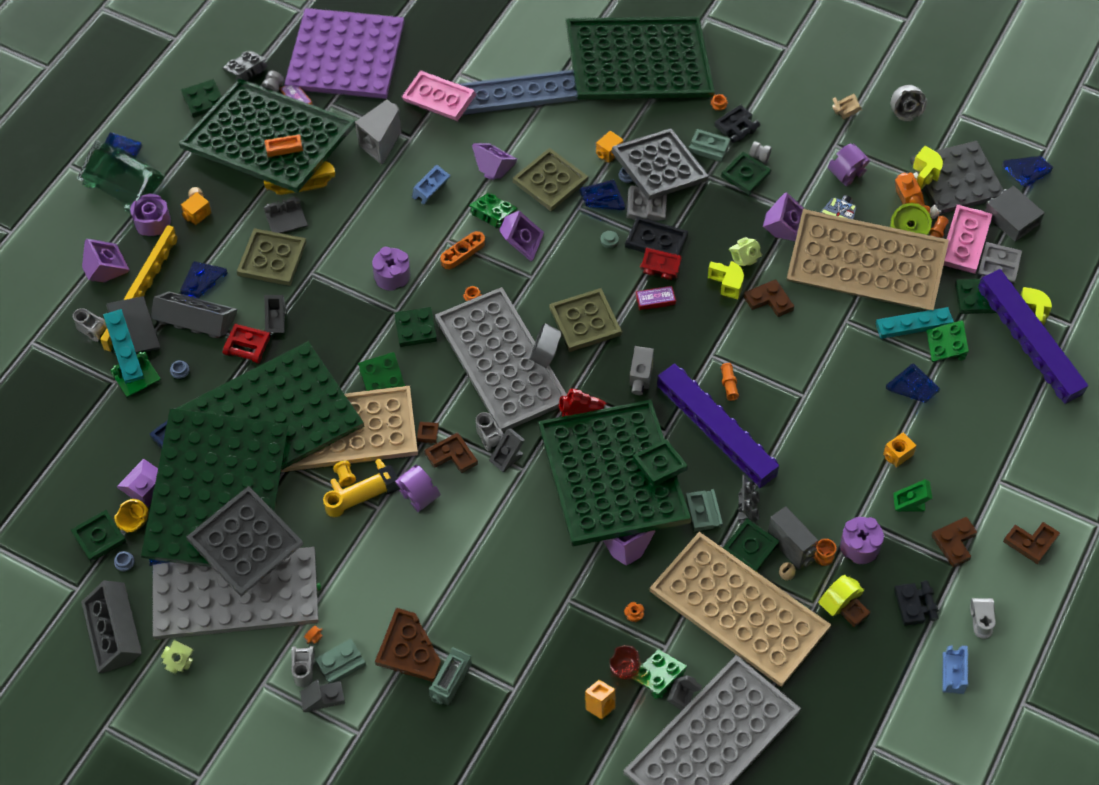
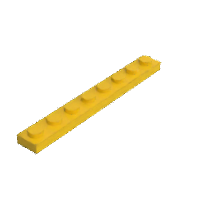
(145, 277)

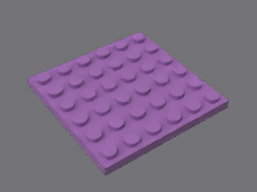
(345, 53)

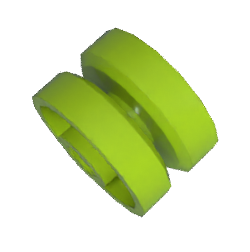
(912, 213)

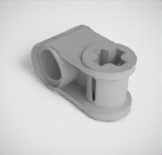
(91, 326)
(489, 434)
(983, 616)
(302, 662)

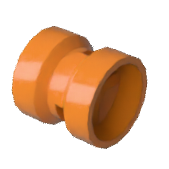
(828, 549)

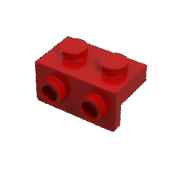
(661, 263)

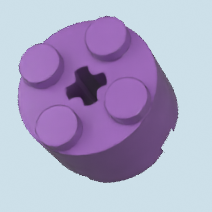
(849, 164)
(150, 215)
(391, 268)
(417, 487)
(861, 540)

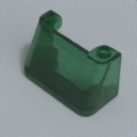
(119, 174)

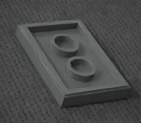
(138, 323)

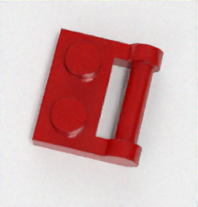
(248, 338)

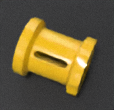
(344, 473)

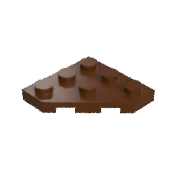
(408, 648)

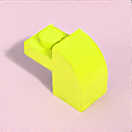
(929, 165)
(730, 277)
(1038, 303)
(840, 594)

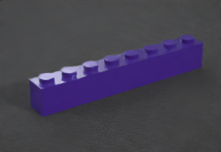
(1032, 336)
(718, 425)

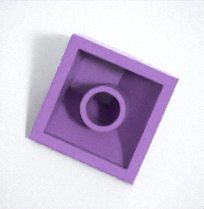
(492, 160)
(784, 218)
(522, 234)
(102, 261)
(140, 482)
(630, 547)

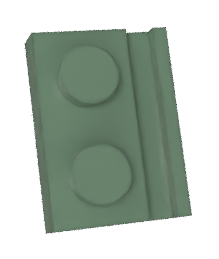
(709, 145)
(703, 510)
(340, 661)

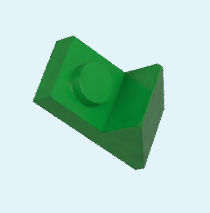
(913, 497)

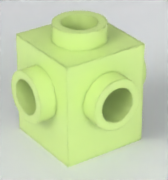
(746, 251)
(177, 649)

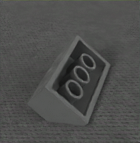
(192, 314)
(111, 626)

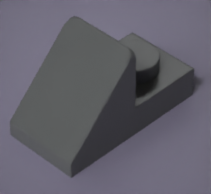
(274, 313)
(507, 450)
(323, 696)

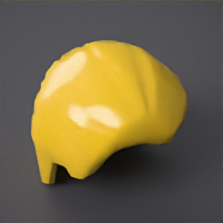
(131, 515)

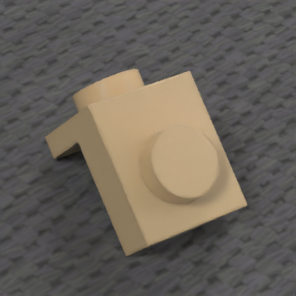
(847, 106)

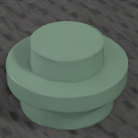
(609, 239)

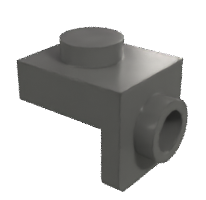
(682, 691)

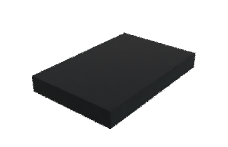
(655, 236)

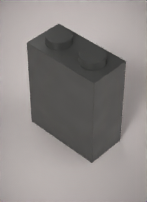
(1014, 213)
(794, 538)

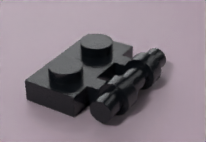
(734, 120)
(909, 603)

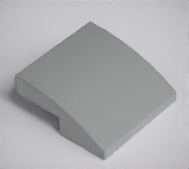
(640, 206)
(1002, 258)

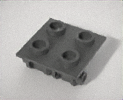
(246, 65)
(285, 215)
(748, 502)

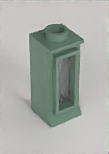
(450, 677)

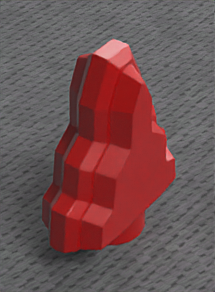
(579, 402)

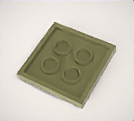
(550, 179)
(271, 257)
(585, 320)

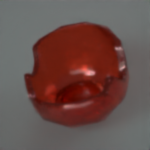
(625, 662)

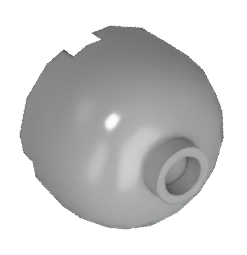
(908, 102)

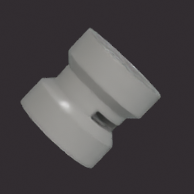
(273, 81)
(760, 152)

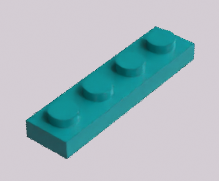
(913, 322)
(123, 346)

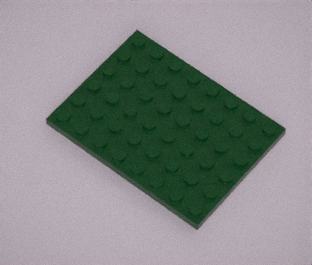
(639, 58)
(250, 114)
(288, 391)
(201, 469)
(598, 480)

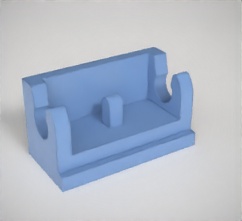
(430, 183)
(955, 670)

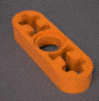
(460, 257)

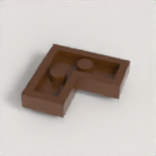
(771, 294)
(452, 449)
(950, 540)
(1032, 546)

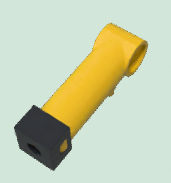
(360, 491)

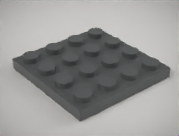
(659, 164)
(964, 178)
(244, 541)

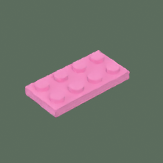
(439, 95)
(966, 238)

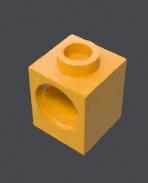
(605, 144)
(195, 208)
(902, 443)
(600, 699)

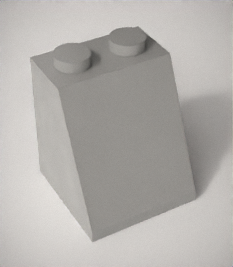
(379, 130)

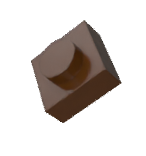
(428, 432)
(855, 612)

